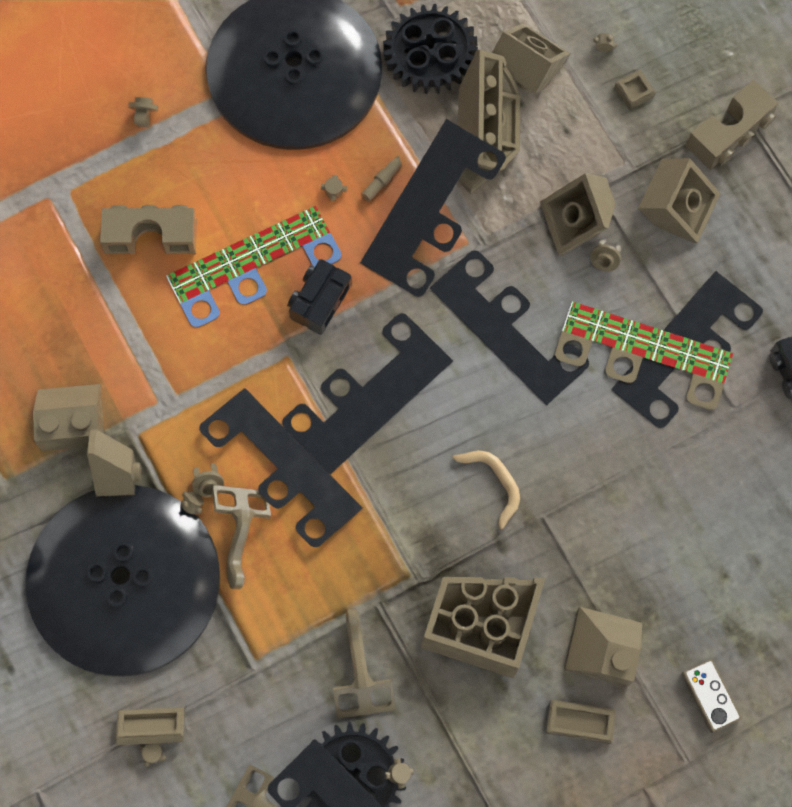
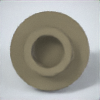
(142, 108)
(606, 256)
(204, 481)

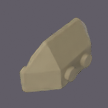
(490, 107)

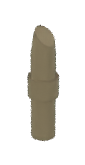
(382, 178)

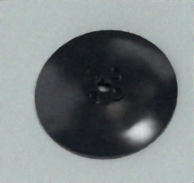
(299, 103)
(132, 624)

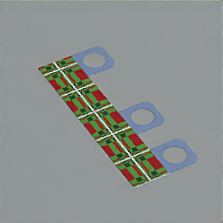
(242, 259)

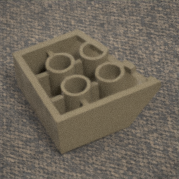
(483, 621)

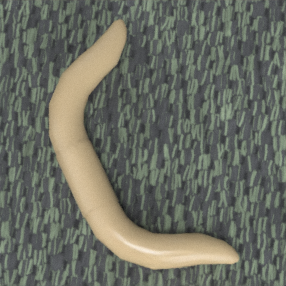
(502, 474)

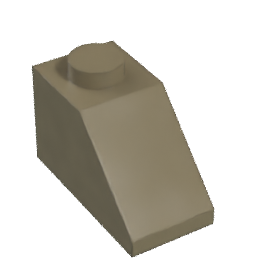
(112, 466)

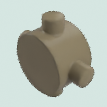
(605, 42)
(333, 188)
(192, 503)
(152, 753)
(399, 773)

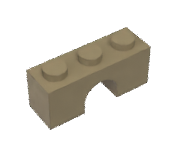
(715, 142)
(124, 225)

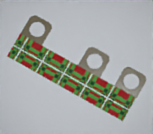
(639, 341)

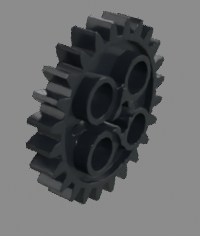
(429, 48)
(373, 754)

